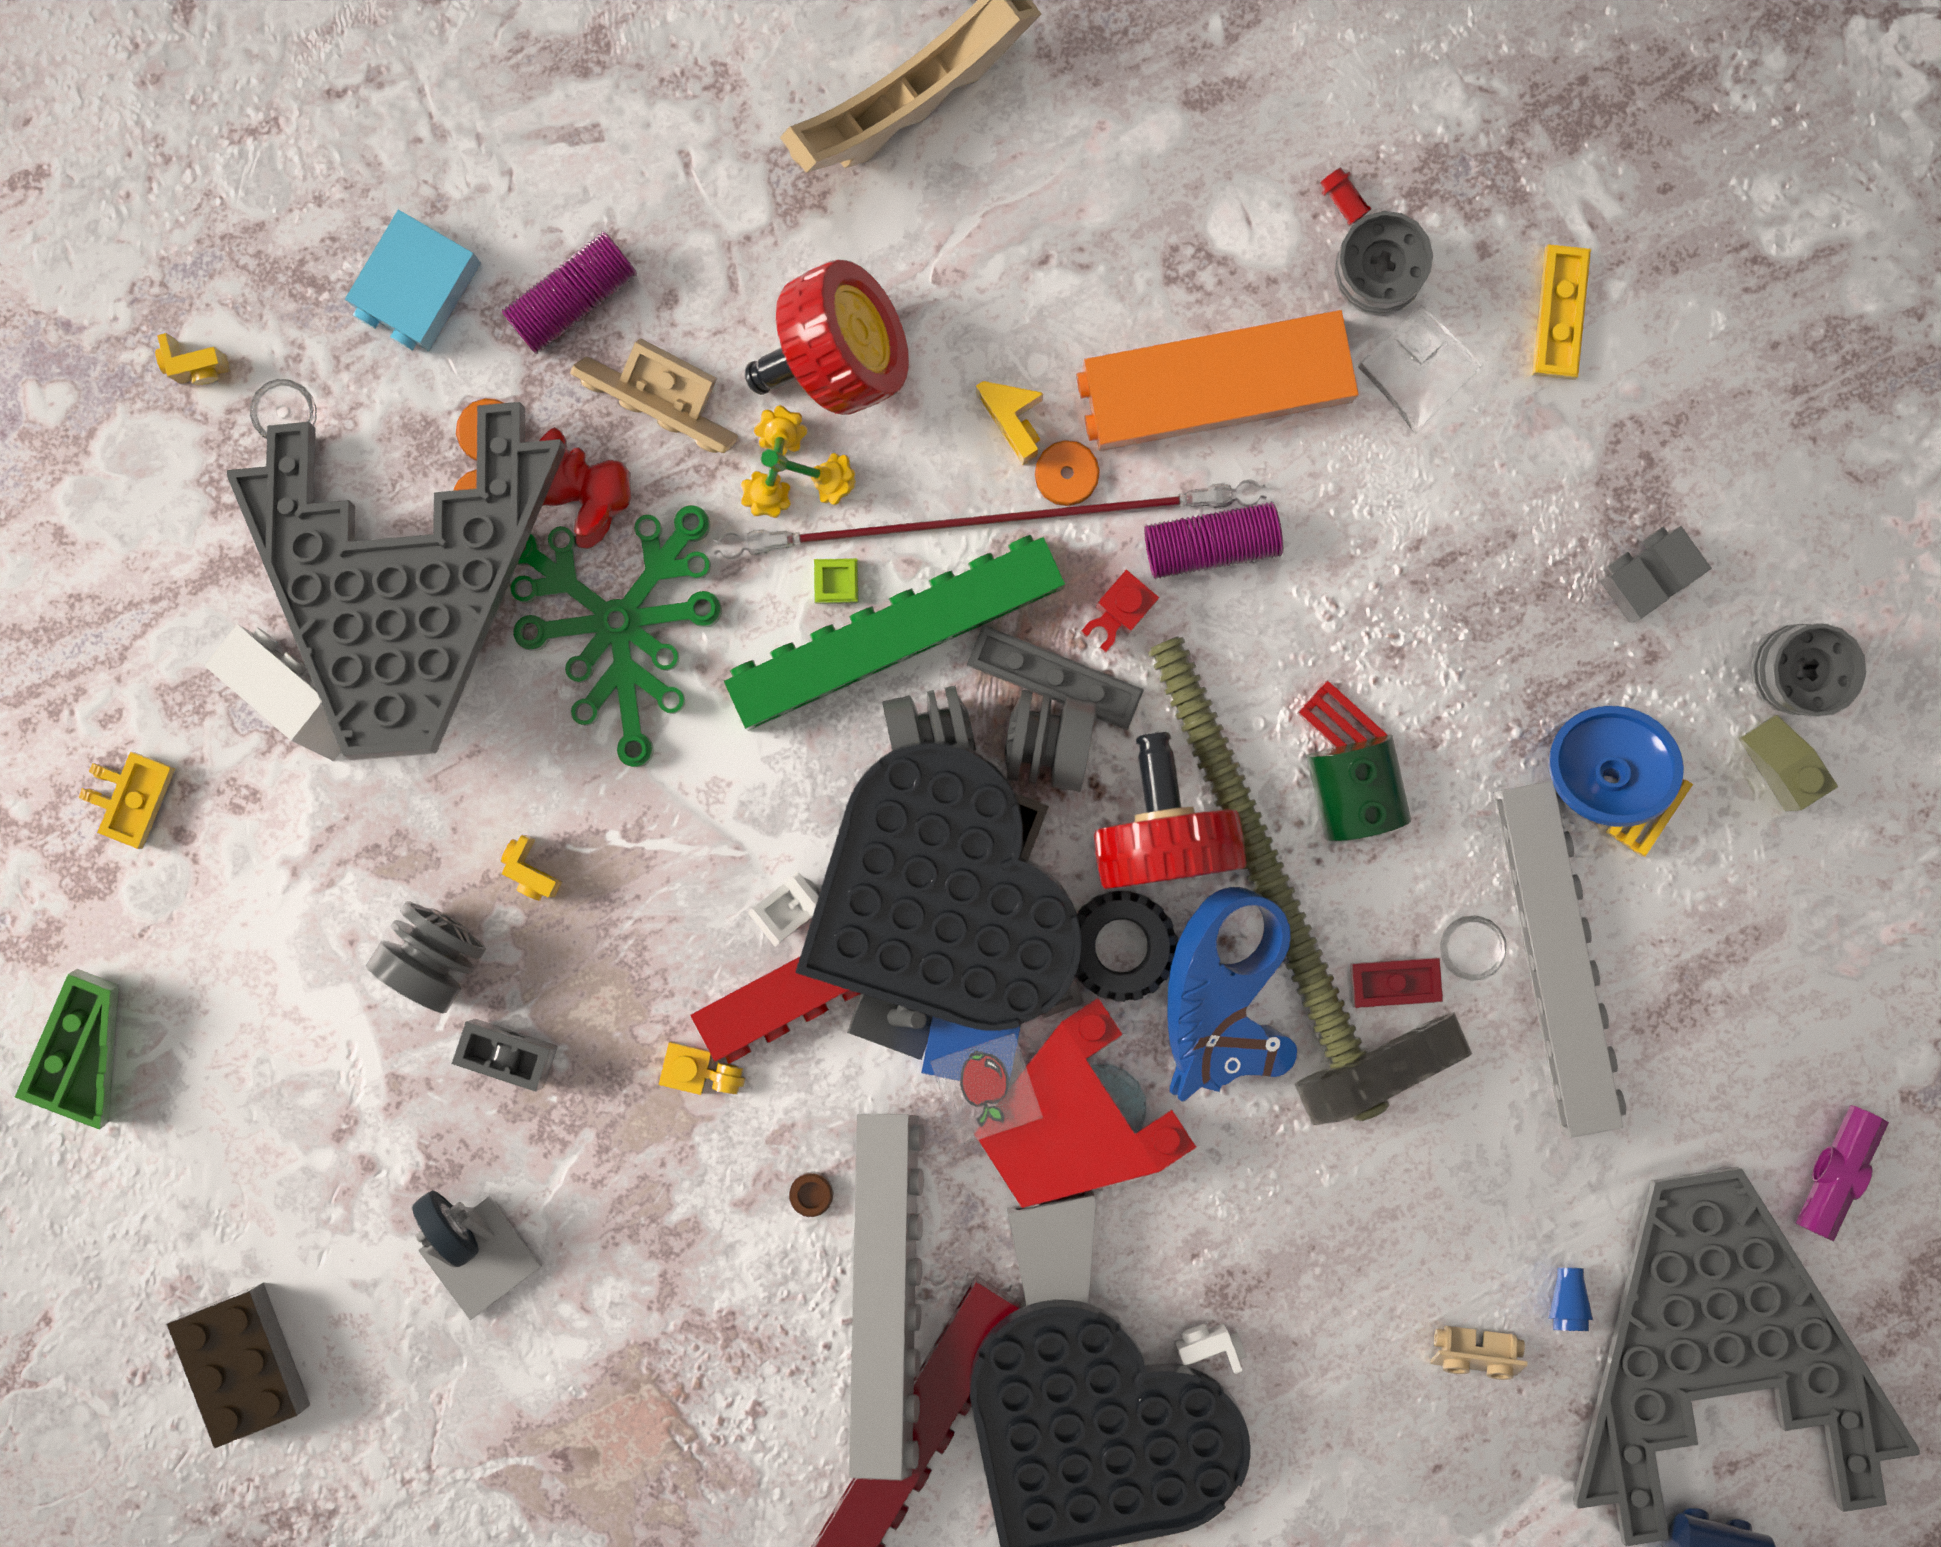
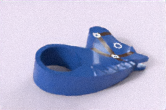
(1210, 999)

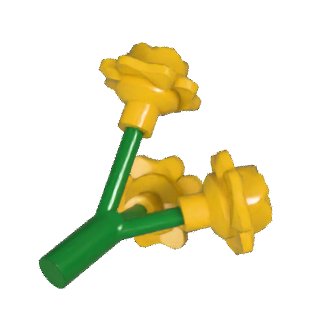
(780, 432)

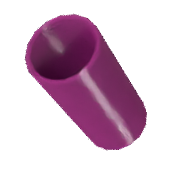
(564, 293)
(1217, 542)

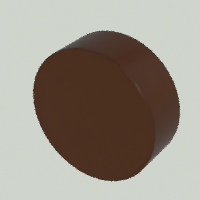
(811, 1194)

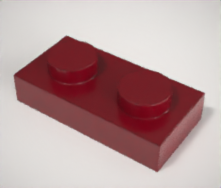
(1396, 982)

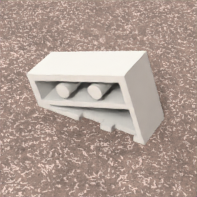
(275, 688)

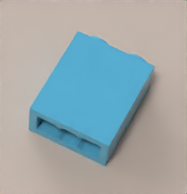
(412, 282)

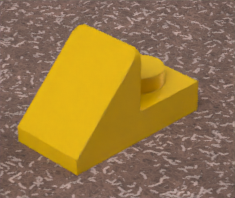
(1005, 406)

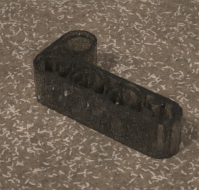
(1384, 1071)

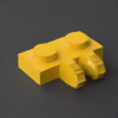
(134, 800)

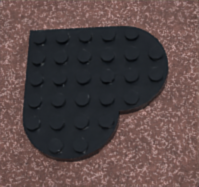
(935, 900)
(1093, 1440)

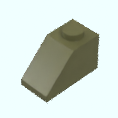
(1788, 764)

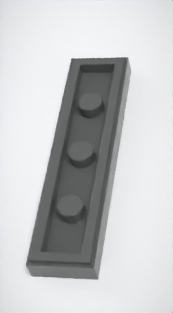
(1054, 675)

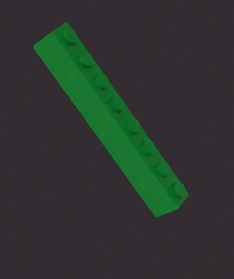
(894, 633)

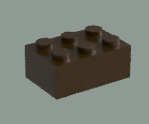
(238, 1365)

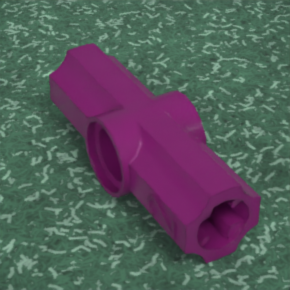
(1842, 1172)

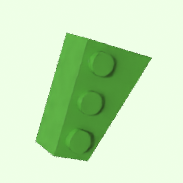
(76, 1052)

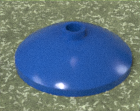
(1618, 745)

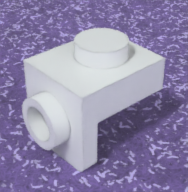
(786, 908)
(1203, 1343)

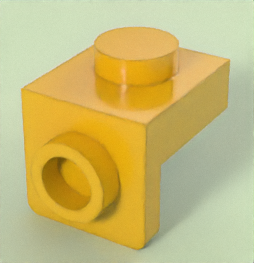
(197, 366)
(531, 880)

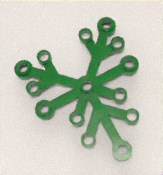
(623, 672)

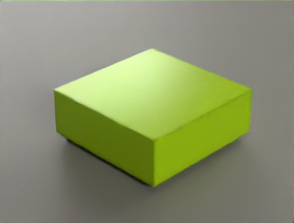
(836, 581)

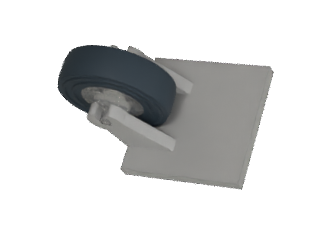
(472, 1250)

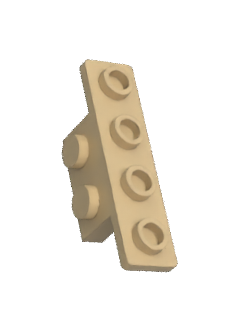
(662, 389)

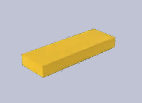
(1561, 312)

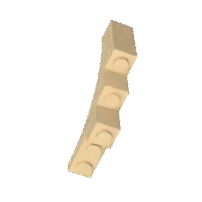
(913, 90)

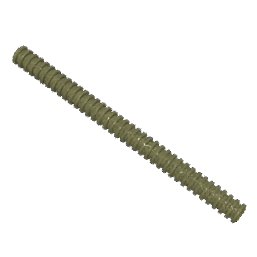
(1260, 858)

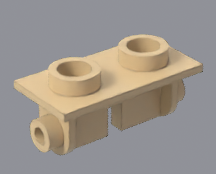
(1461, 1354)

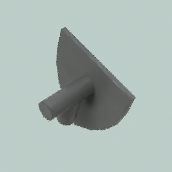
(891, 1026)

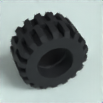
(1160, 946)

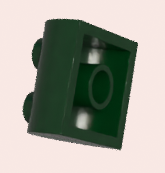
(1359, 789)

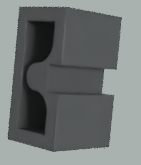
(1655, 573)

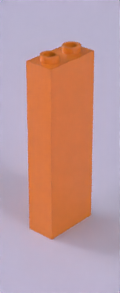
(1217, 380)

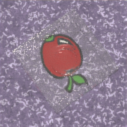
(986, 1089)

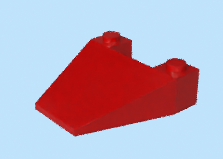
(1082, 1132)

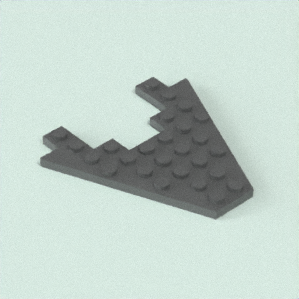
(399, 618)
(1722, 1312)

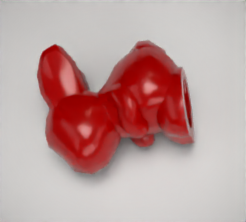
(599, 488)

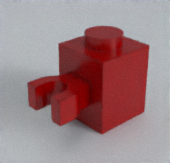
(1121, 608)

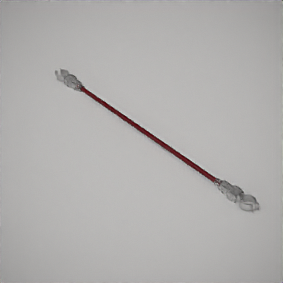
(1215, 497)

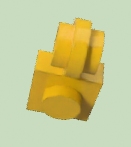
(688, 1067)

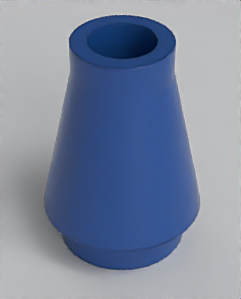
(1570, 1301)

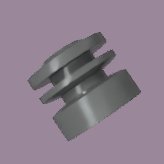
(1390, 238)
(1832, 669)
(943, 725)
(1050, 740)
(423, 961)

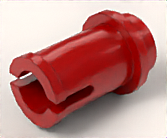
(1345, 195)

